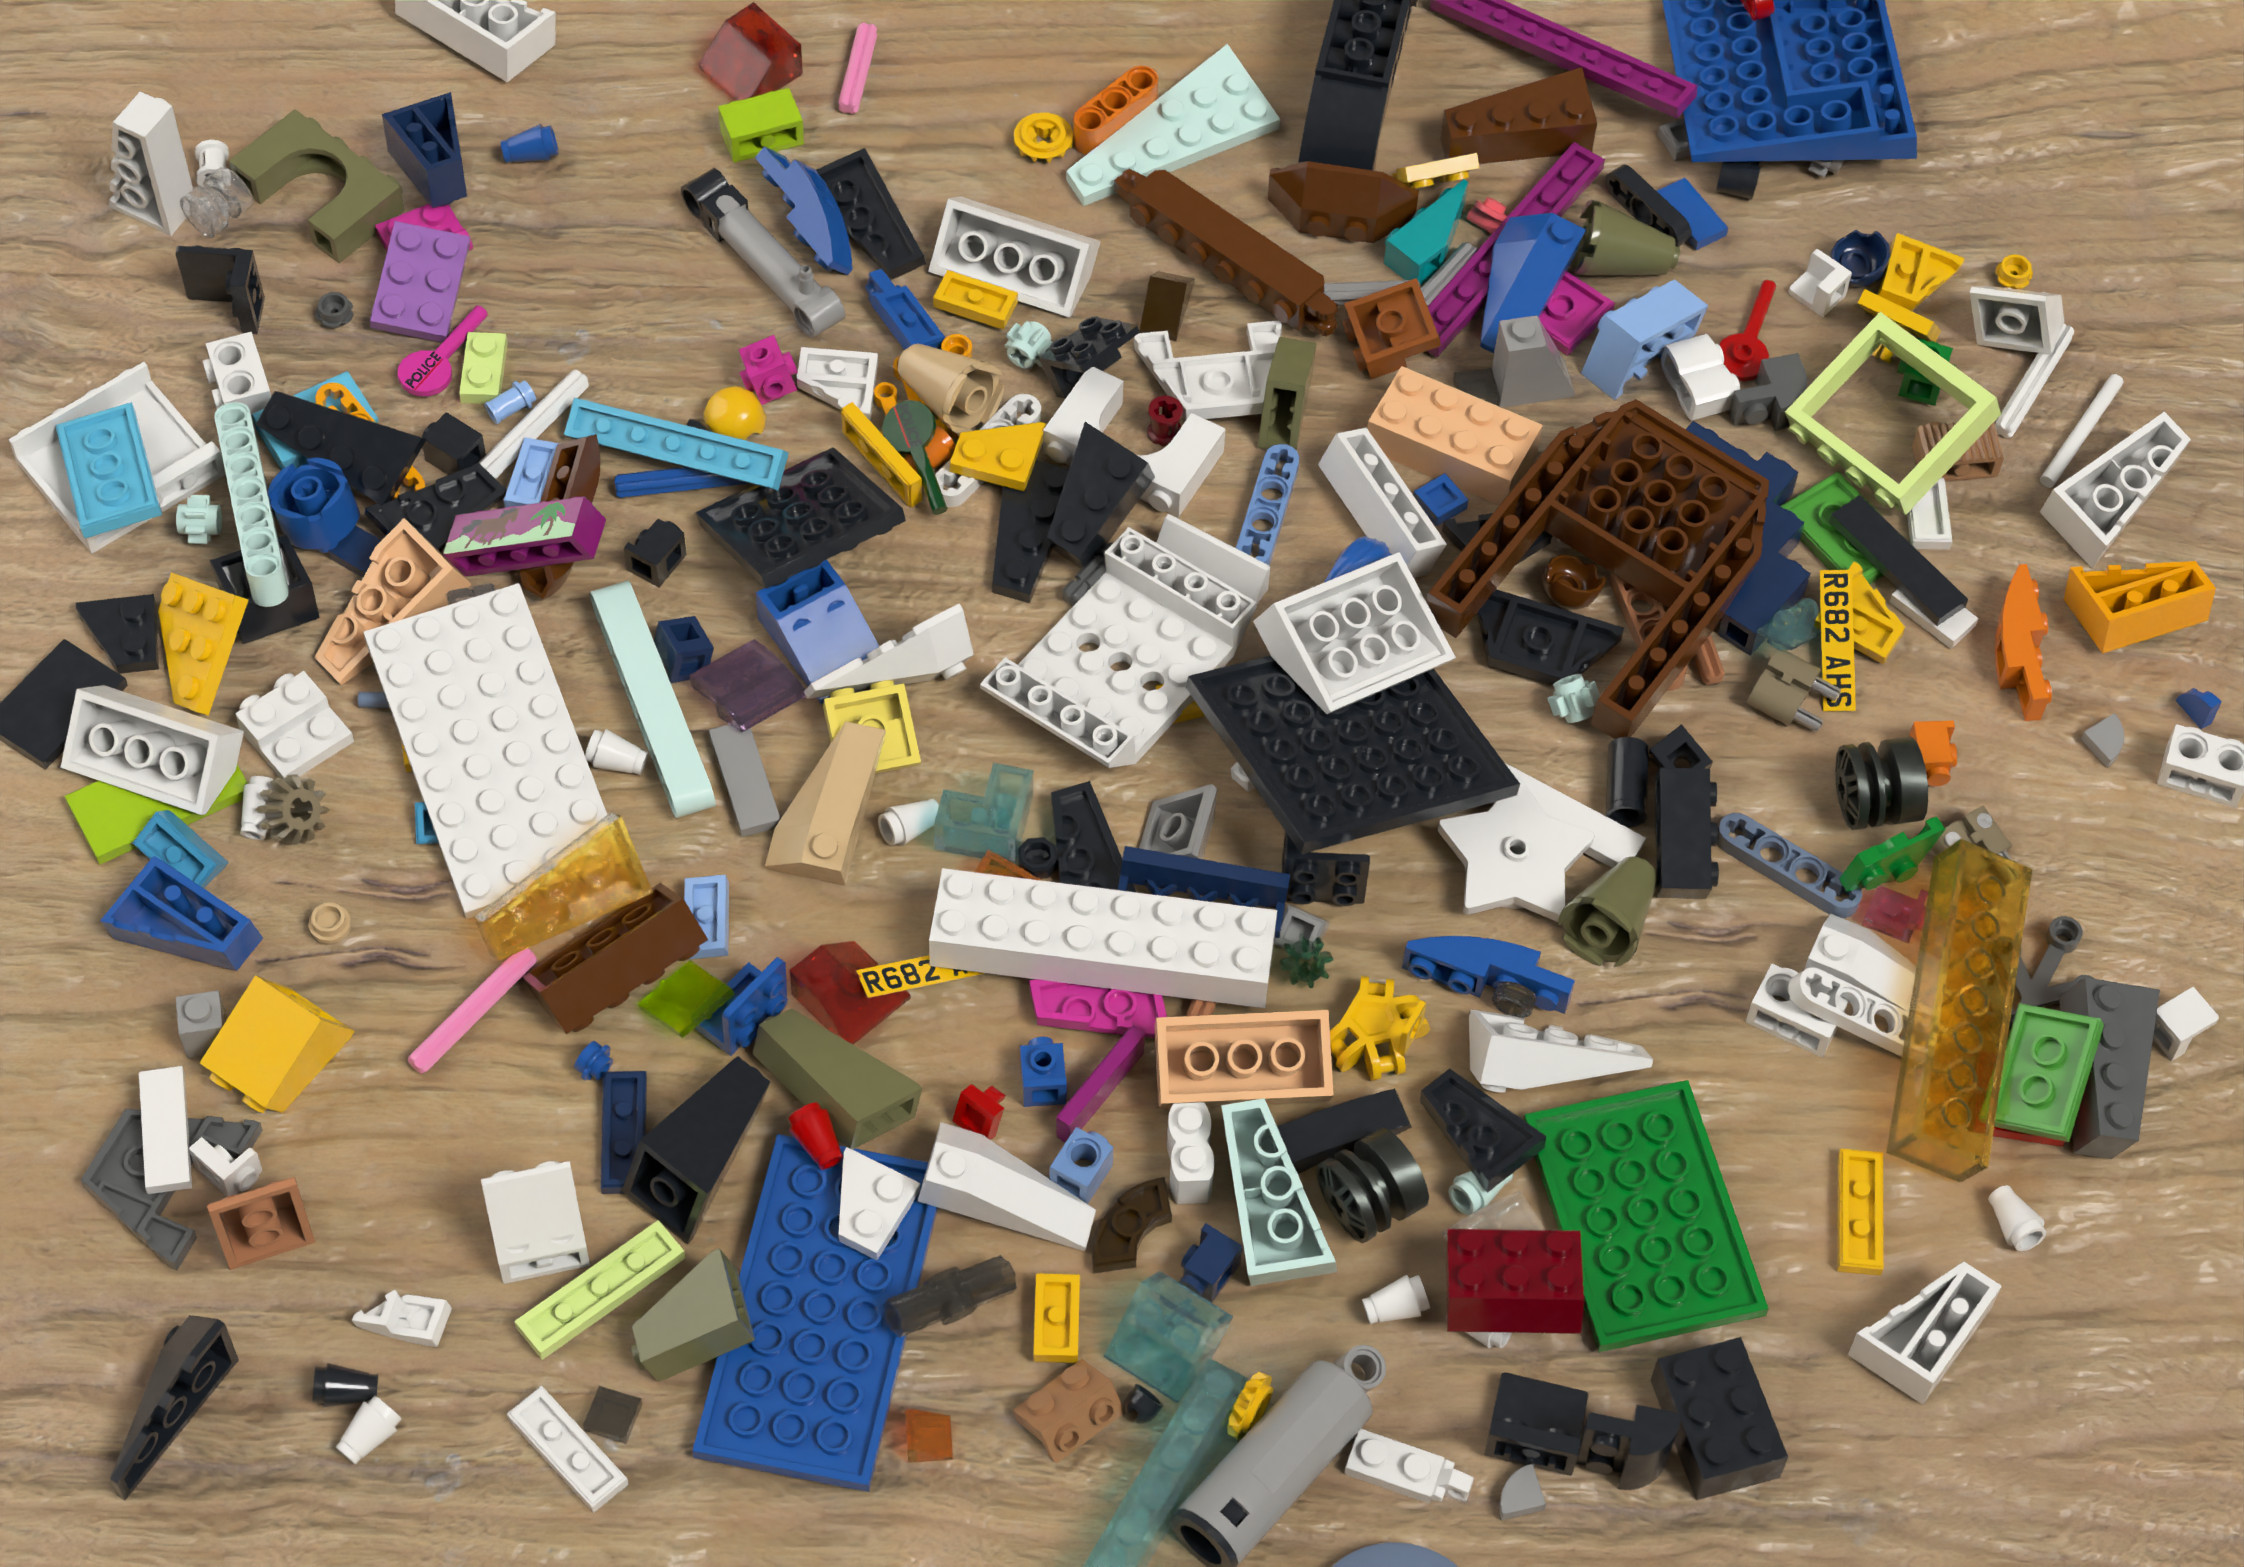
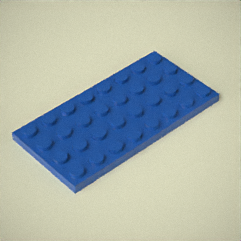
(823, 1360)

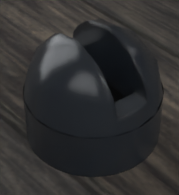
(1143, 1402)

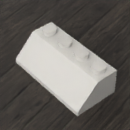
(1016, 253)
(150, 748)

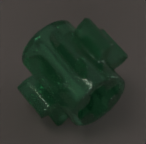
(1305, 949)

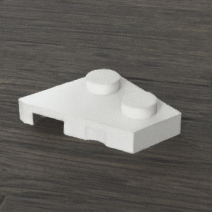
(839, 377)
(872, 1203)

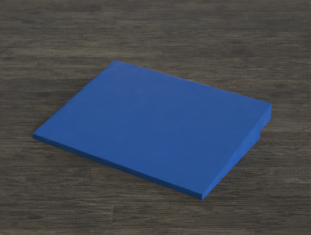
(1793, 84)

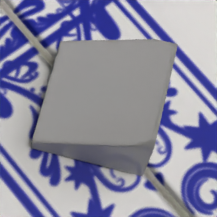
(1300, 921)

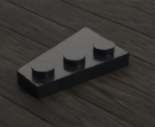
(436, 506)
(1480, 1128)

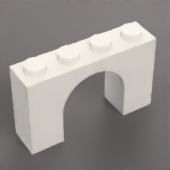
(1177, 467)

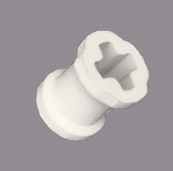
(211, 156)

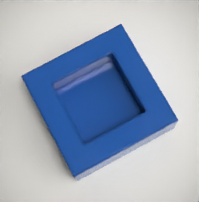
(1441, 499)

